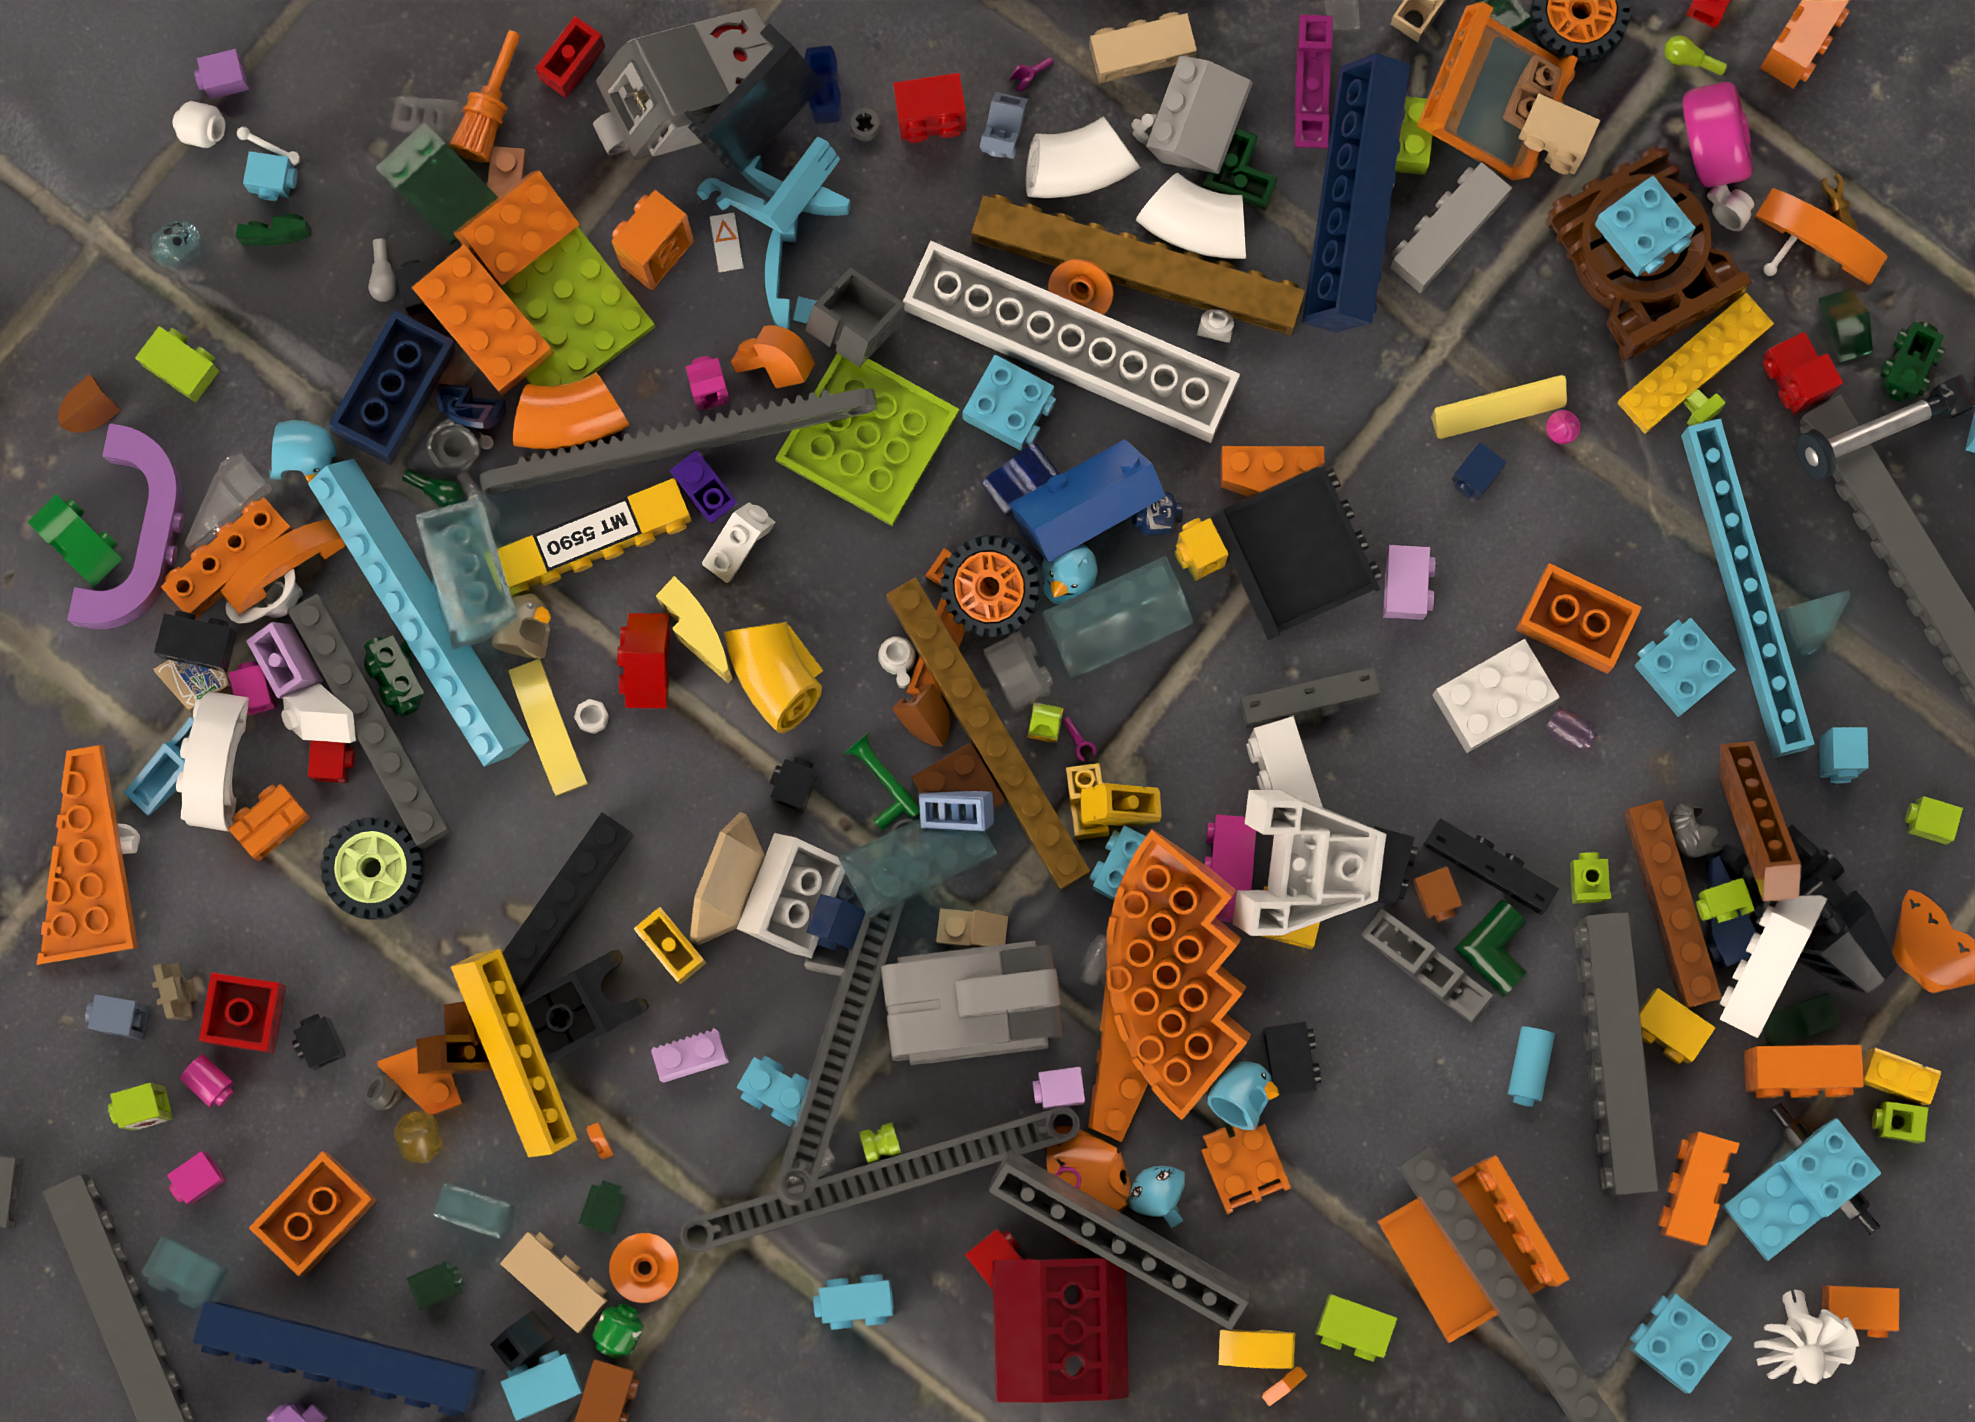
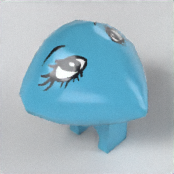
(1158, 1192)

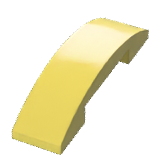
(547, 727)

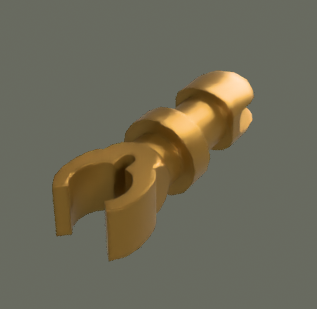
(1839, 204)

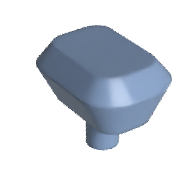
(847, 893)

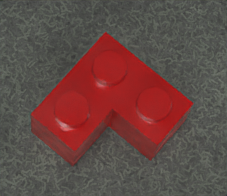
(1800, 373)
(645, 660)

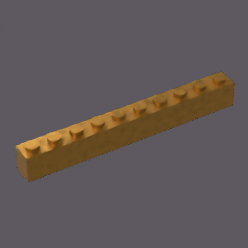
(1139, 265)
(987, 734)

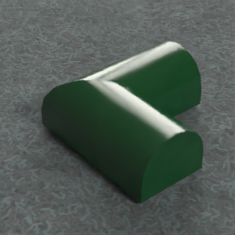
(1238, 178)
(1484, 947)

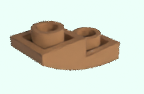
(1538, 77)

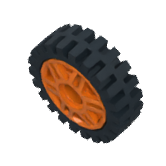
(1585, 38)
(967, 590)

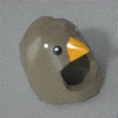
(527, 633)

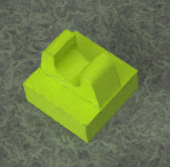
(1702, 407)

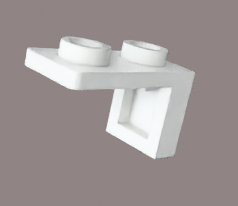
(737, 540)

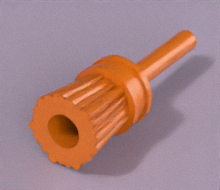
(485, 110)

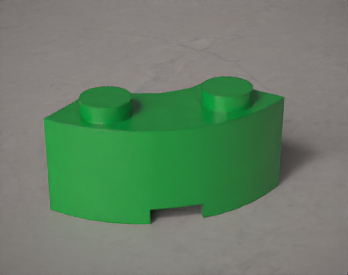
(75, 540)

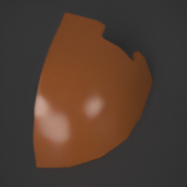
(86, 407)
(925, 716)

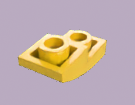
(1078, 779)
(1257, 1348)

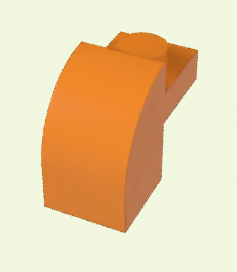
(779, 352)

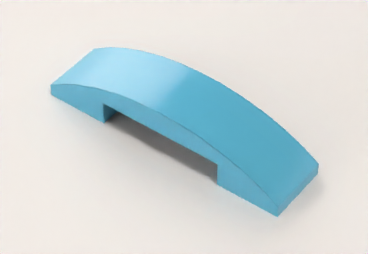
(823, 203)
(779, 307)

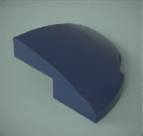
(462, 408)

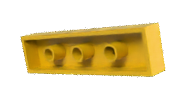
(1695, 363)

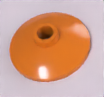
(1065, 283)
(625, 1268)

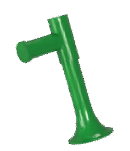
(903, 799)

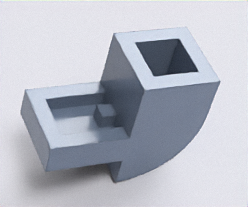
(1004, 125)

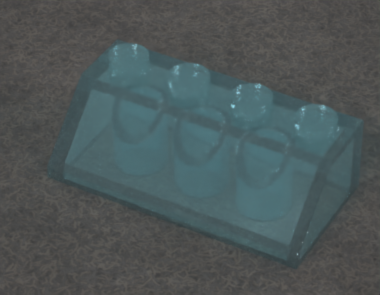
(465, 572)
(1117, 617)
(913, 862)

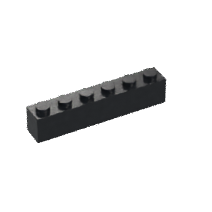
(564, 899)

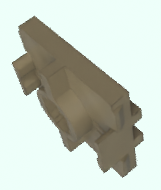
(174, 991)

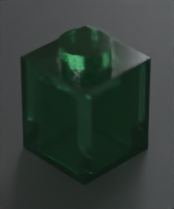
(603, 1207)
(436, 1285)

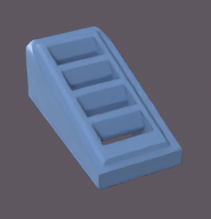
(974, 801)

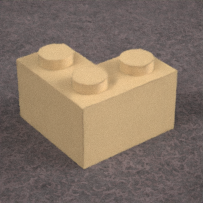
(1559, 131)

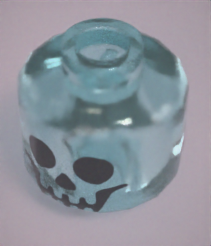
(175, 244)

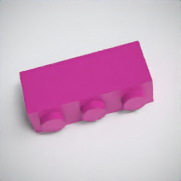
(1231, 856)

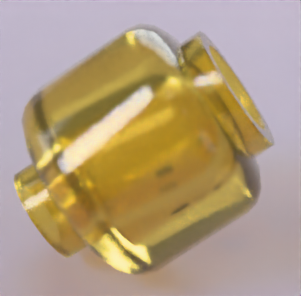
(418, 1136)

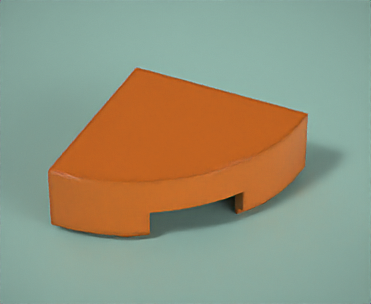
(600, 1140)
(1284, 1386)

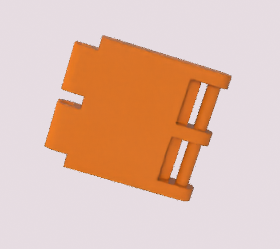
(1243, 1165)

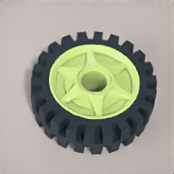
(346, 862)

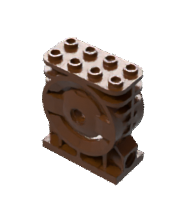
(1636, 299)

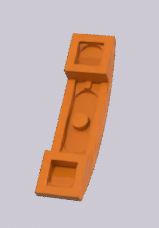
(1822, 233)
(278, 558)

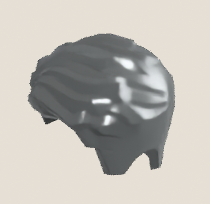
(454, 445)
(1691, 837)

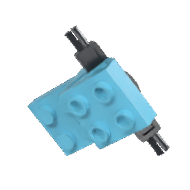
(1804, 1185)

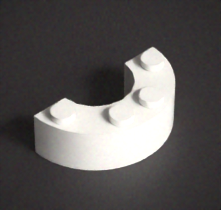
(210, 760)

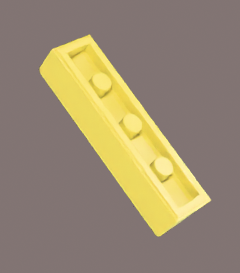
(1500, 407)

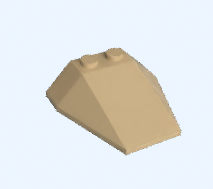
(726, 881)

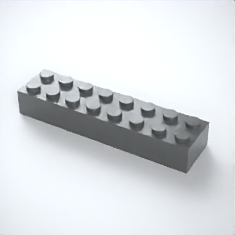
(1616, 1054)

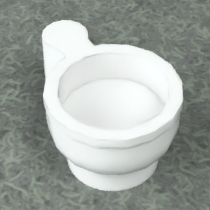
(1731, 208)
(898, 657)

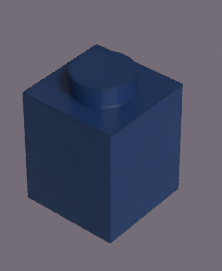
(1478, 471)
(835, 922)

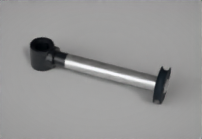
(1946, 401)

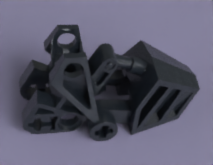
(1850, 941)

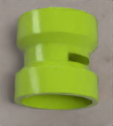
(880, 1143)

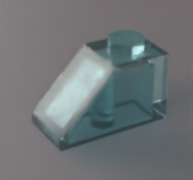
(1811, 622)

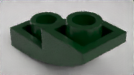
(282, 231)

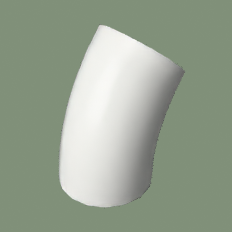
(1077, 161)
(1196, 219)

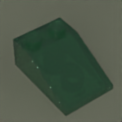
(435, 182)

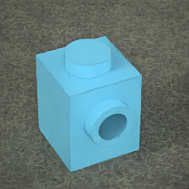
(269, 175)

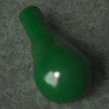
(441, 491)

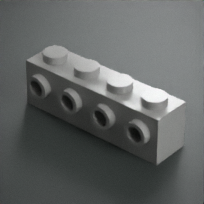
(1450, 227)

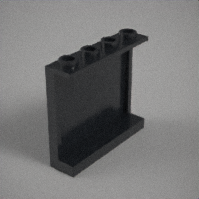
(759, 104)
(1297, 550)

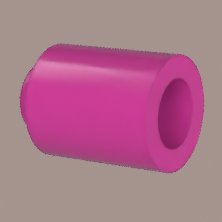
(208, 1082)

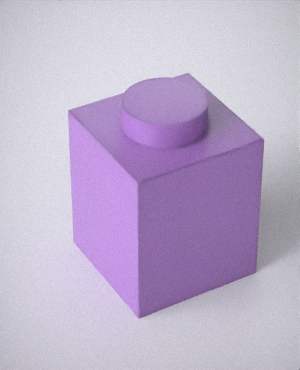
(221, 74)

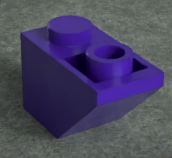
(703, 487)

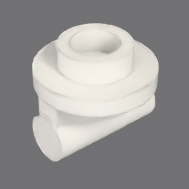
(1143, 127)
(1216, 325)
(128, 838)

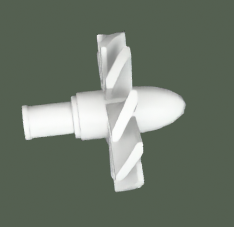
(1809, 1342)

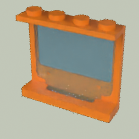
(1476, 87)

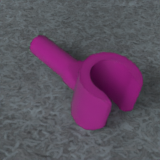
(1026, 73)
(1077, 738)

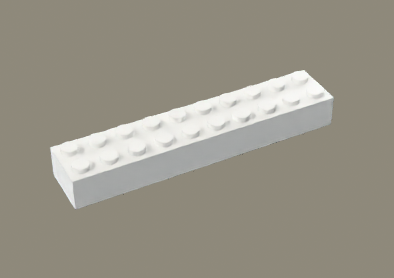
(1070, 341)

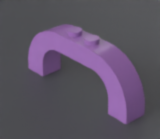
(157, 537)

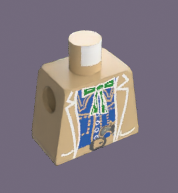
(192, 682)

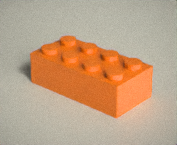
(483, 320)

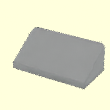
(827, 961)

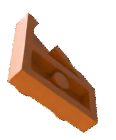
(430, 1091)

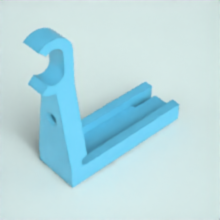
(790, 196)

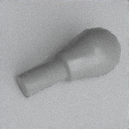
(382, 282)

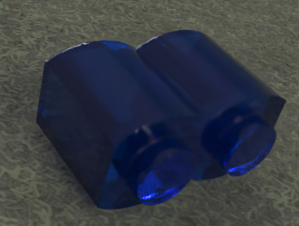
(827, 102)
(1018, 477)

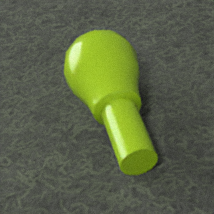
(1684, 52)

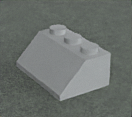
(1198, 115)

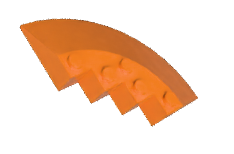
(1169, 973)

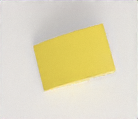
(694, 627)

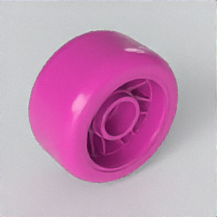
(1718, 134)

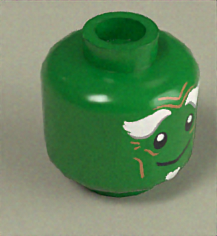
(618, 1331)

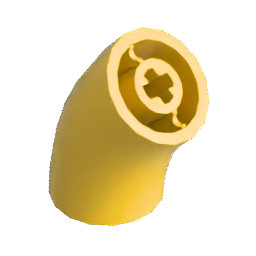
(773, 674)

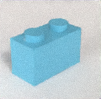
(1843, 753)
(542, 1385)

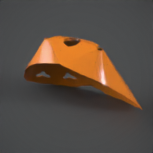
(1931, 949)
(1097, 1164)

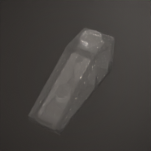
(228, 494)

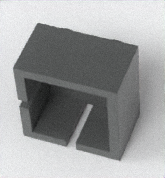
(855, 317)

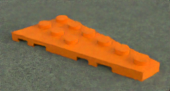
(87, 875)
(1118, 1080)

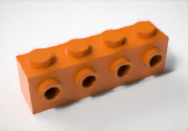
(200, 581)

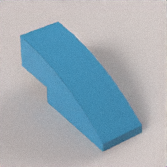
(160, 775)

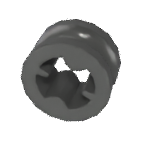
(862, 114)

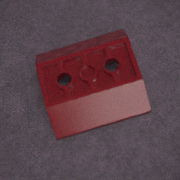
(1041, 1330)

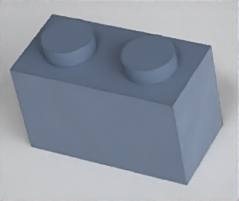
(117, 1016)

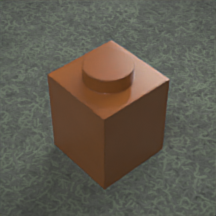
(1437, 894)

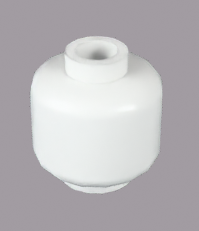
(199, 124)

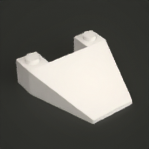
(1317, 865)

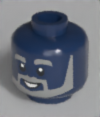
(1159, 517)

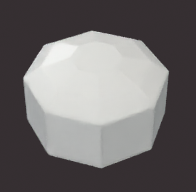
(591, 716)

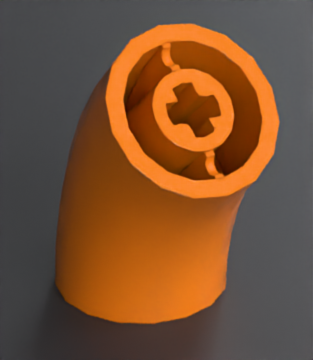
(567, 415)

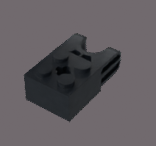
(587, 1007)

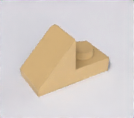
(971, 928)

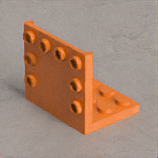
(1438, 1272)

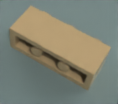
(1141, 47)
(555, 1281)

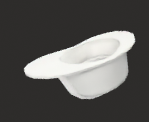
(281, 596)

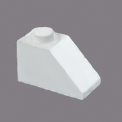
(318, 715)

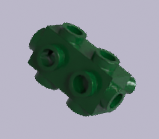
(1908, 371)
(392, 670)

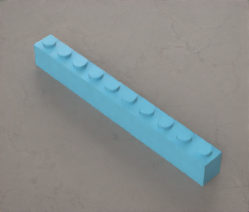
(1747, 588)
(416, 612)

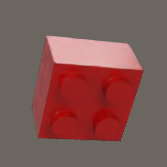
(930, 107)
(242, 1013)

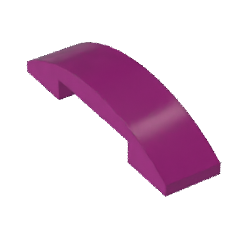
(1313, 81)

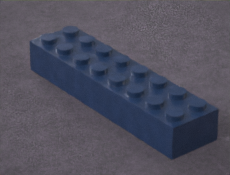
(1356, 193)
(338, 1356)

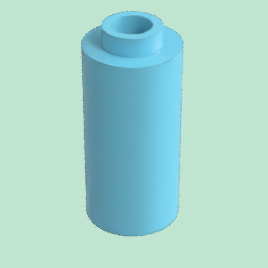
(1531, 1065)

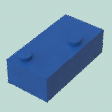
(1087, 500)

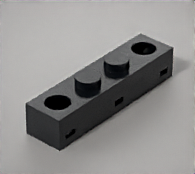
(1499, 871)

